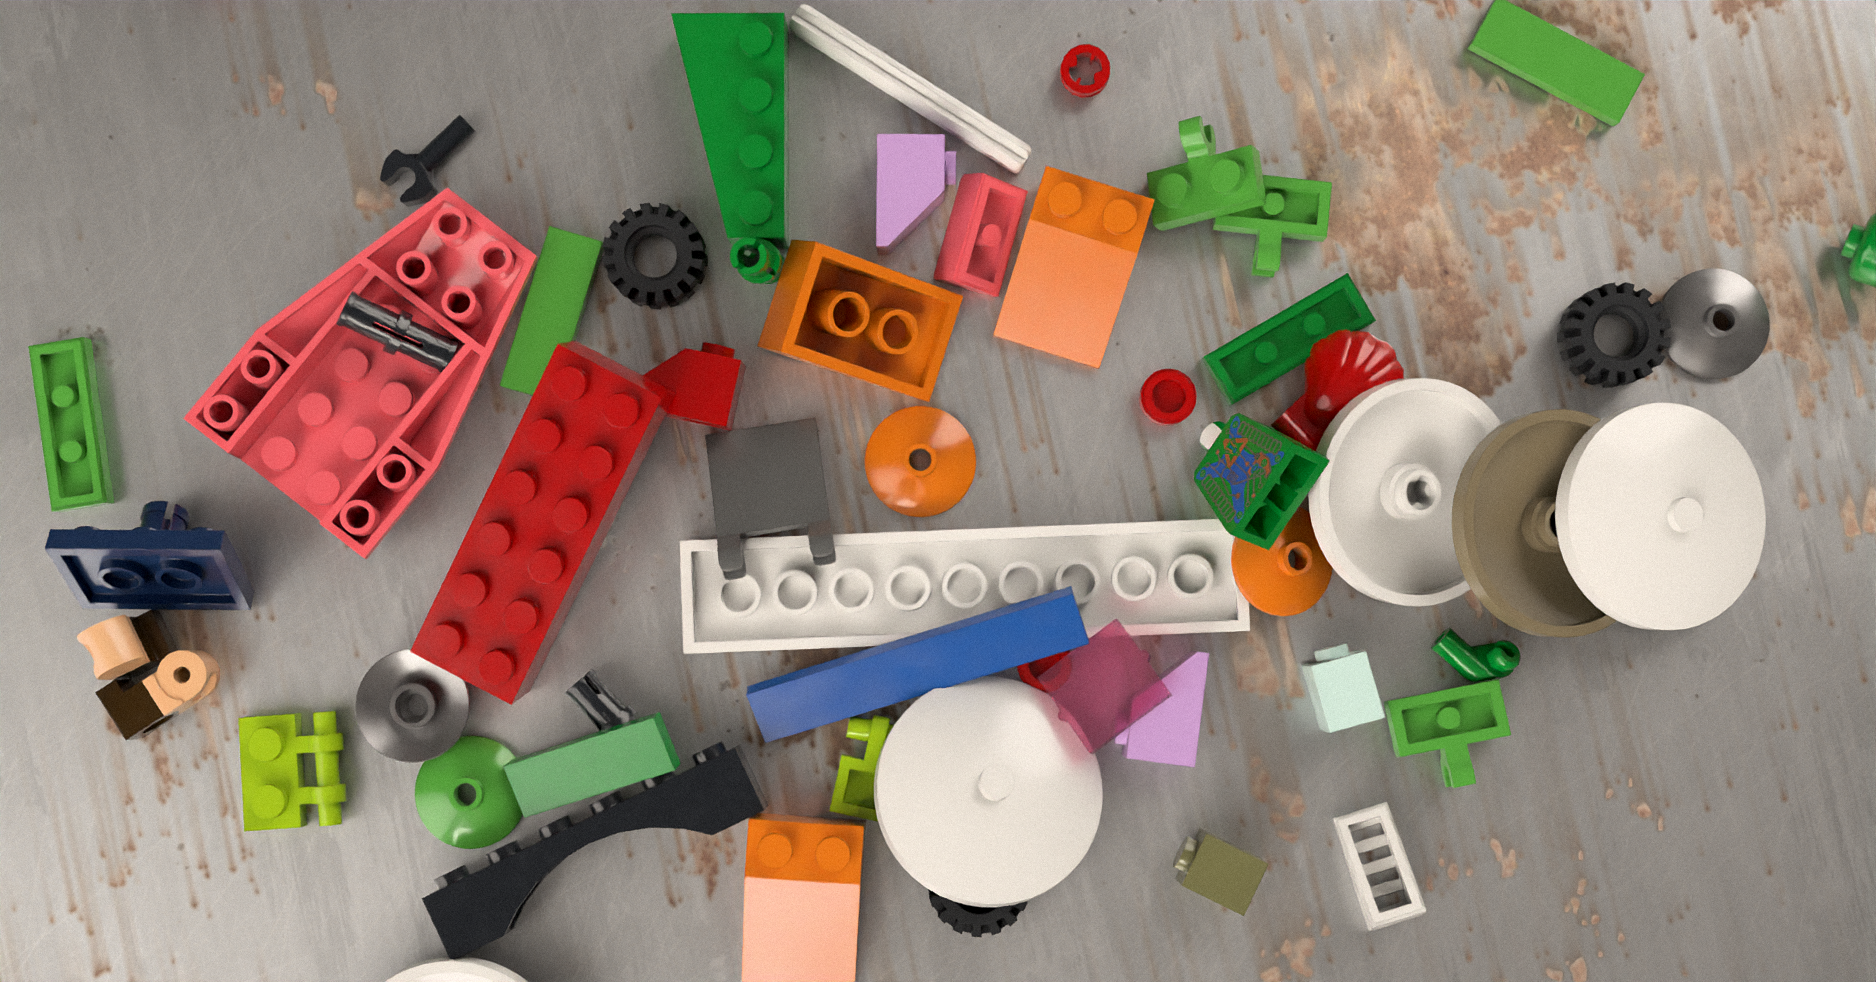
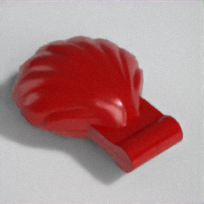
(1334, 375)

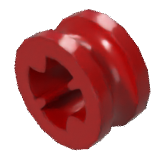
(1070, 64)

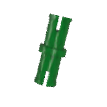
(762, 255)

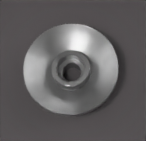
(1695, 341)
(385, 711)

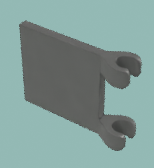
(768, 484)

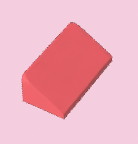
(980, 234)

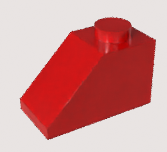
(704, 385)

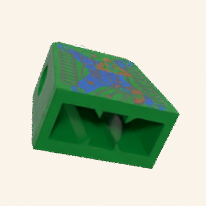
(1255, 477)

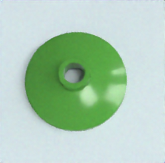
(495, 809)

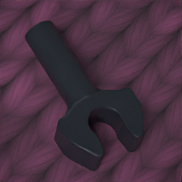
(425, 162)

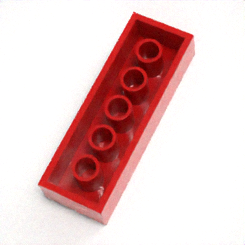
(542, 521)

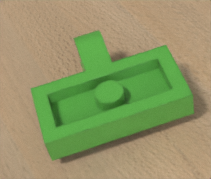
(1207, 183)
(1291, 210)
(1448, 722)

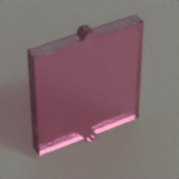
(1104, 686)

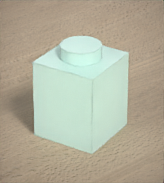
(1342, 688)

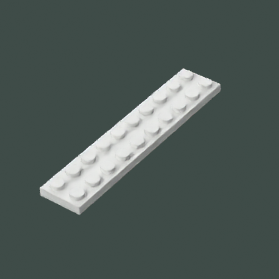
(908, 582)

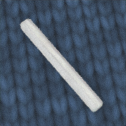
(909, 88)

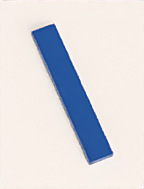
(917, 664)

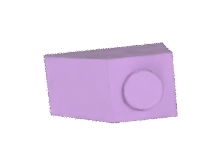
(909, 184)
(1172, 728)

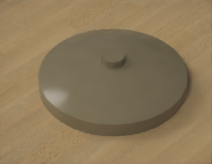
(1508, 526)

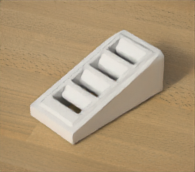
(1395, 913)

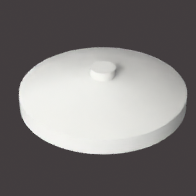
(1392, 487)
(1660, 516)
(987, 792)

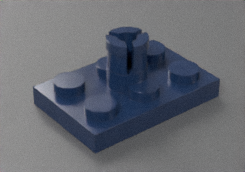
(151, 565)

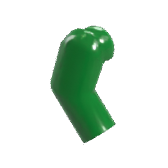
(1479, 661)

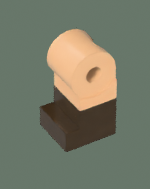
(127, 645)
(177, 685)

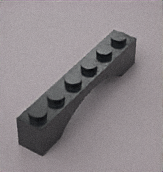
(489, 902)

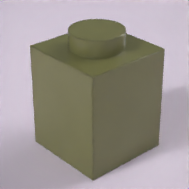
(1219, 870)

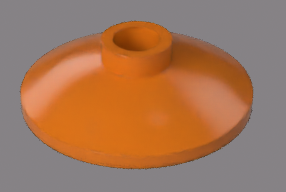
(915, 491)
(1269, 579)

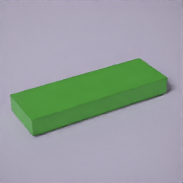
(1556, 61)
(552, 306)
(71, 424)

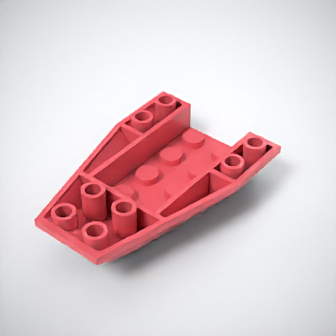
(339, 416)

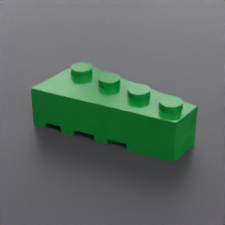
(742, 107)

